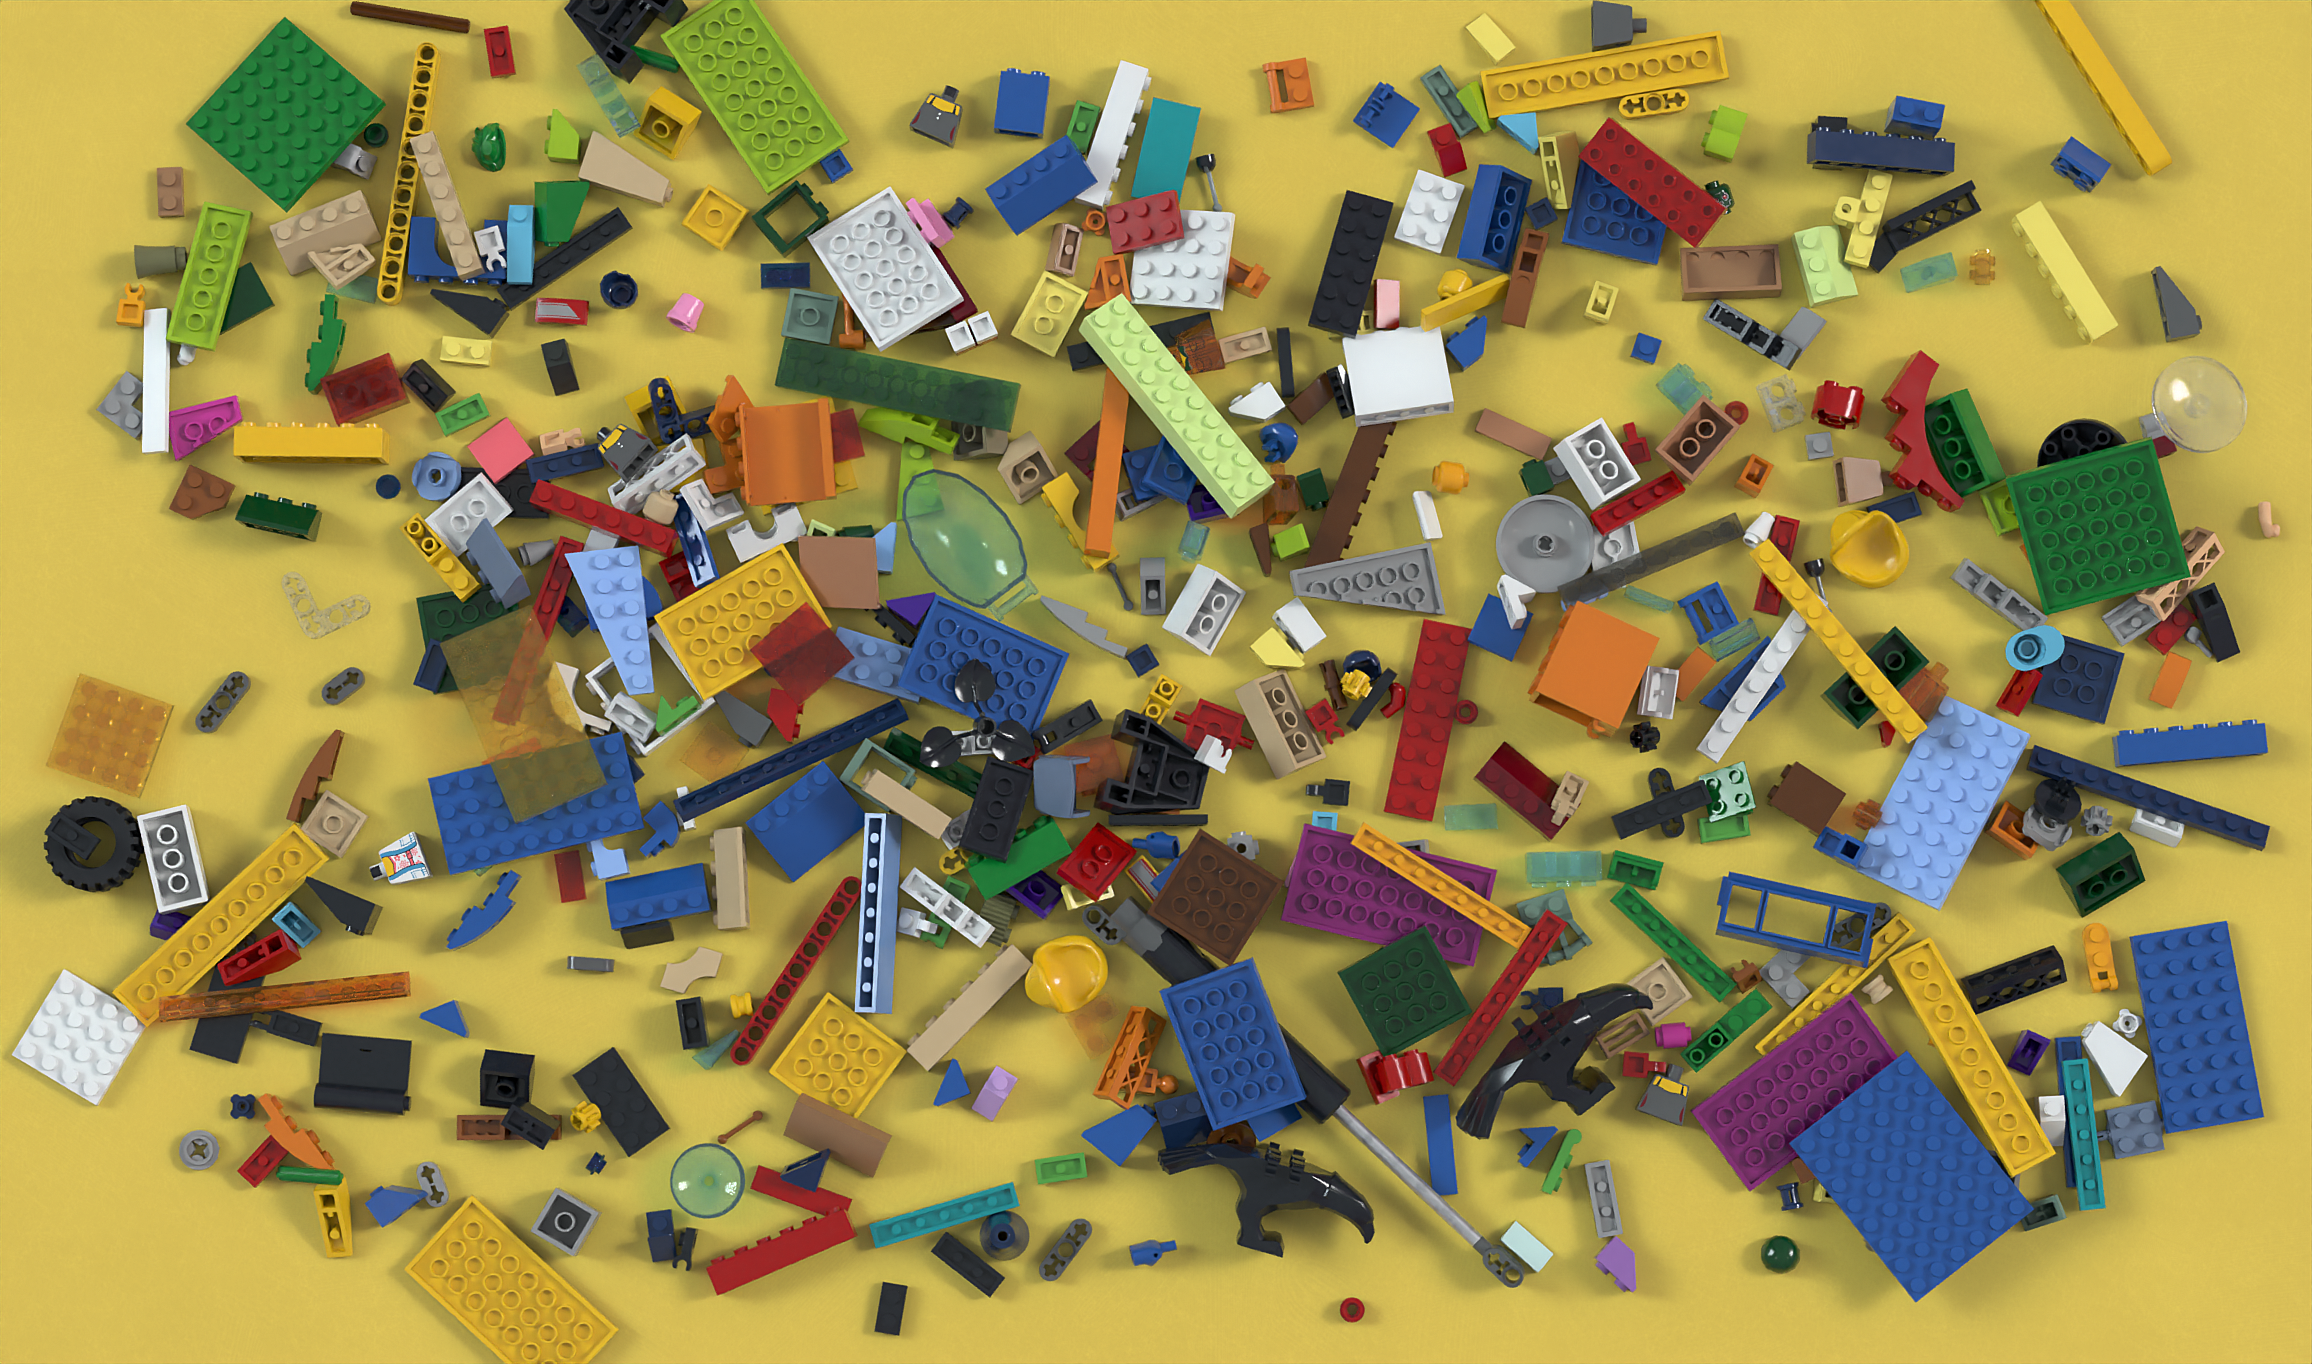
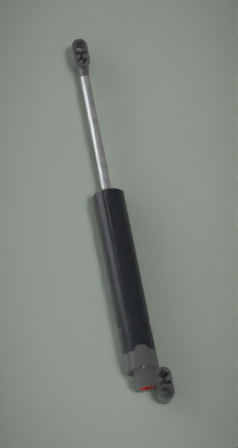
(1180, 960)

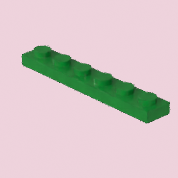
(1673, 942)

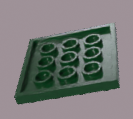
(446, 617)
(1404, 991)

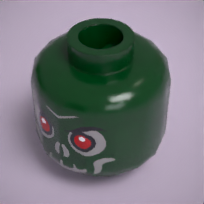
(1721, 193)

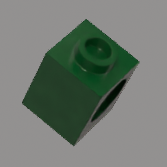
(1536, 478)

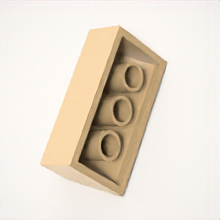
(325, 227)
(1280, 723)
(731, 879)

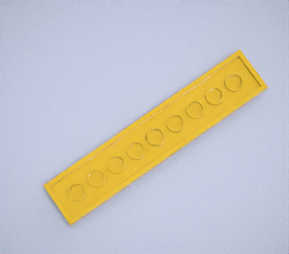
(1604, 75)
(221, 923)
(1970, 1057)

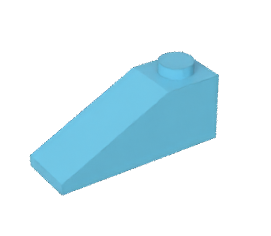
(520, 244)

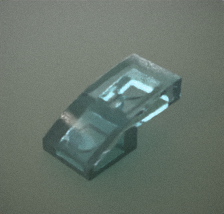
(1470, 817)

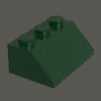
(279, 516)
(2101, 874)

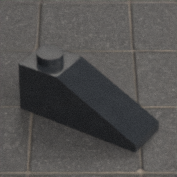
(475, 309)

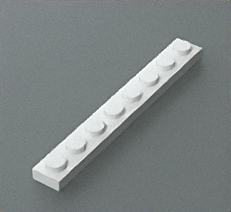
(1754, 687)

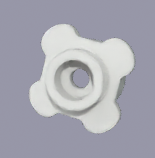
(2134, 1022)

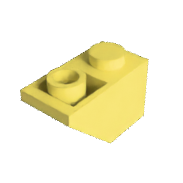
(1275, 652)

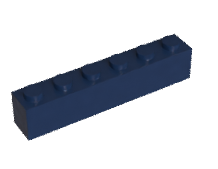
(1880, 152)

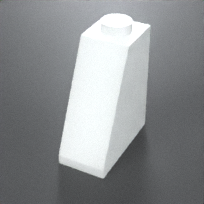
(2112, 1056)

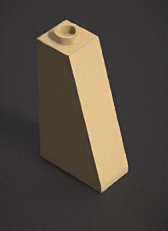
(620, 172)
(905, 803)

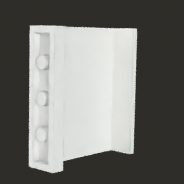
(1398, 375)

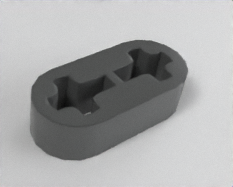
(347, 690)
(590, 964)

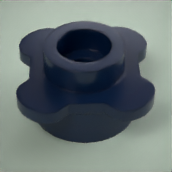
(248, 1101)

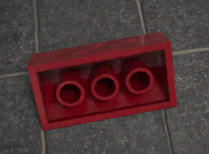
(1521, 789)

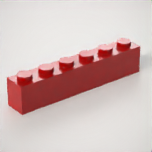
(604, 518)
(782, 1251)

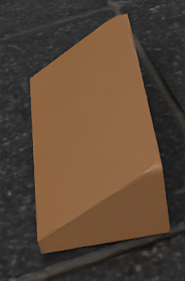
(1064, 249)

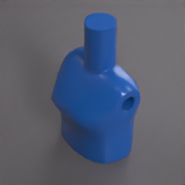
(1159, 845)
(1150, 1251)

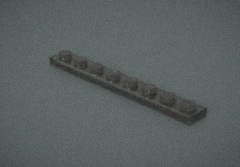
(1651, 560)

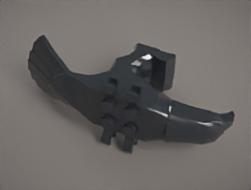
(1548, 1055)
(1272, 1184)

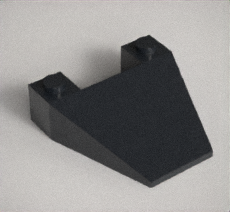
(618, 24)
(1159, 772)

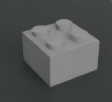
(566, 1221)

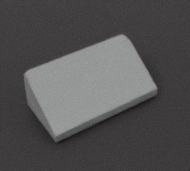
(1803, 328)

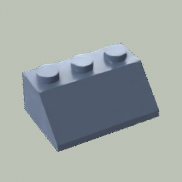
(496, 565)

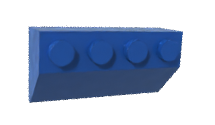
(1041, 185)
(1494, 218)
(658, 897)

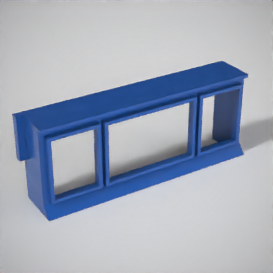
(1788, 943)

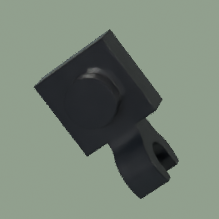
(1333, 792)
(687, 1241)

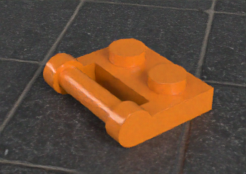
(1296, 83)

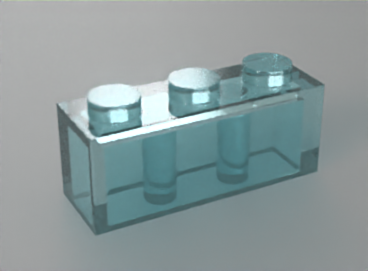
(1563, 868)

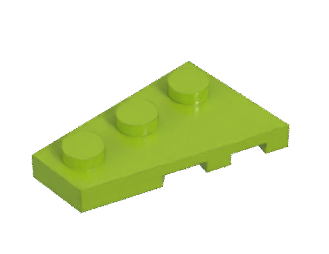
(914, 460)

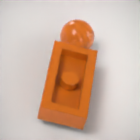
(1168, 1084)

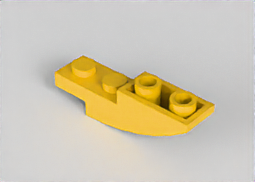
(440, 557)

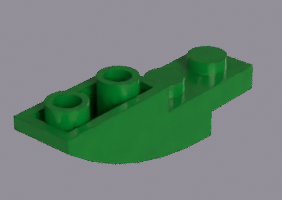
(325, 355)
(1726, 1030)

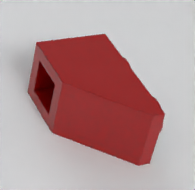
(785, 714)

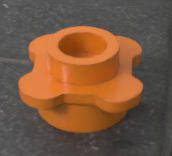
(1093, 215)

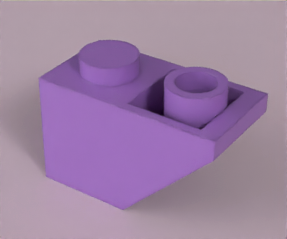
(1620, 1262)

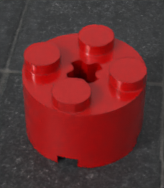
(1838, 405)

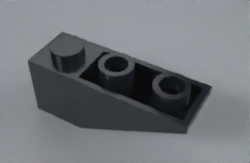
(2214, 621)

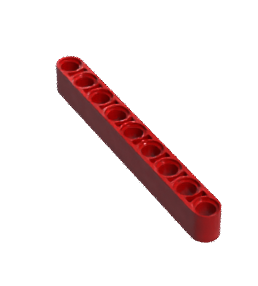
(786, 978)

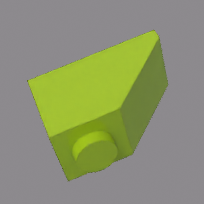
(1290, 543)

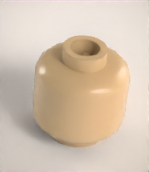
(661, 507)

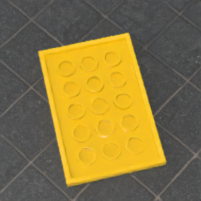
(730, 616)

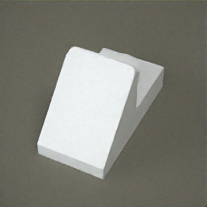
(1513, 596)

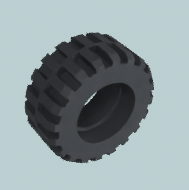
(126, 851)

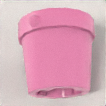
(686, 313)

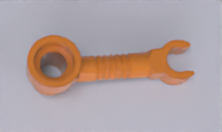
(851, 338)

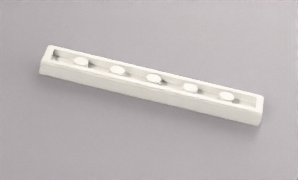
(156, 382)

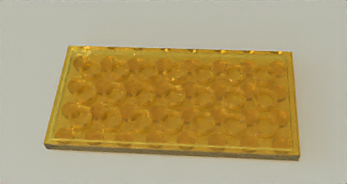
(523, 714)

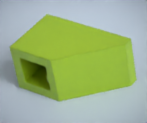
(564, 141)

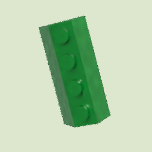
(1961, 444)
(1029, 853)

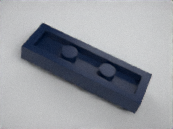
(564, 463)

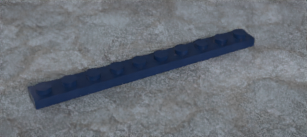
(790, 760)
(2149, 798)

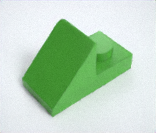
(670, 718)

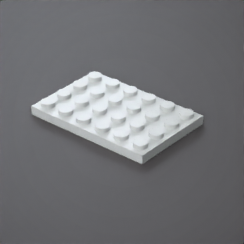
(885, 269)

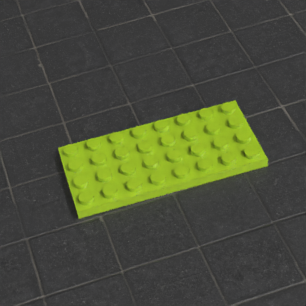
(755, 90)

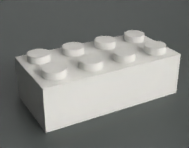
(174, 859)

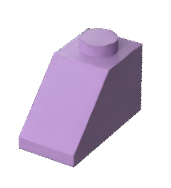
(994, 1093)

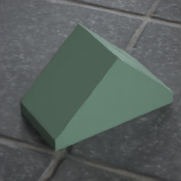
(2046, 1211)

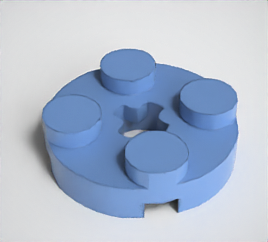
(450, 476)

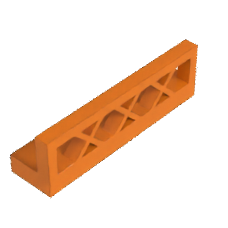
(1126, 1053)

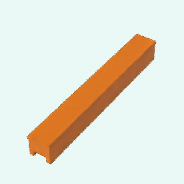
(1106, 467)

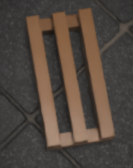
(1640, 1024)

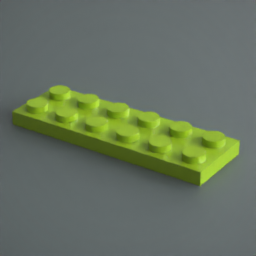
(209, 276)

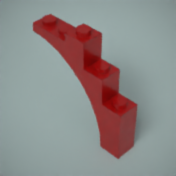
(1908, 435)

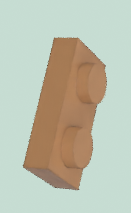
(170, 192)

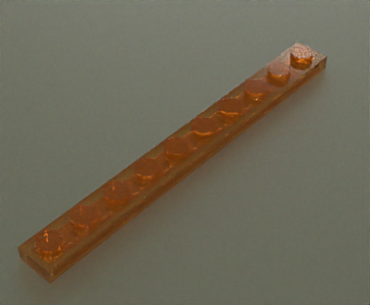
(284, 996)

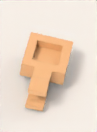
(558, 441)

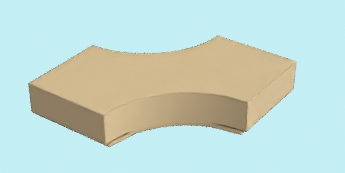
(702, 964)

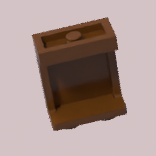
(1805, 797)

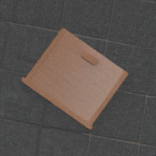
(840, 570)

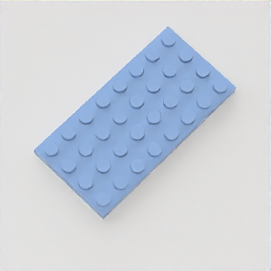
(1941, 802)

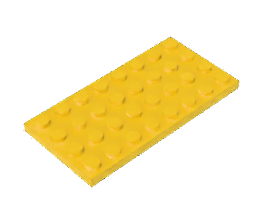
(508, 1292)

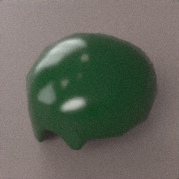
(1780, 1254)

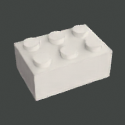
(1597, 463)

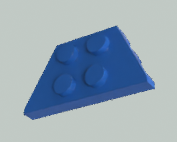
(1727, 687)

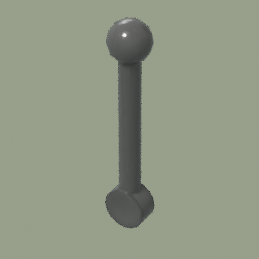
(1128, 605)

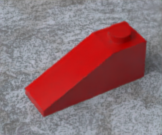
(260, 959)

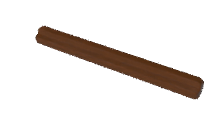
(410, 17)

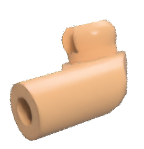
(2268, 529)

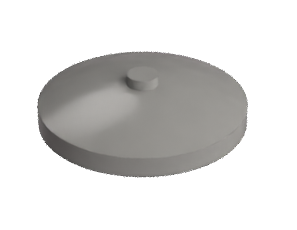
(1545, 542)

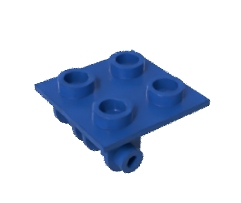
(1386, 114)

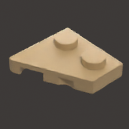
(342, 264)

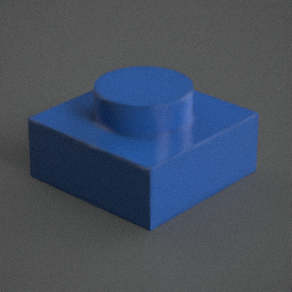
(1646, 348)

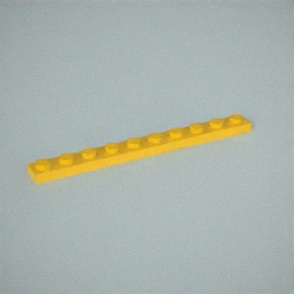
(1838, 641)

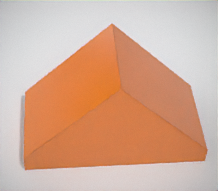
(1754, 476)

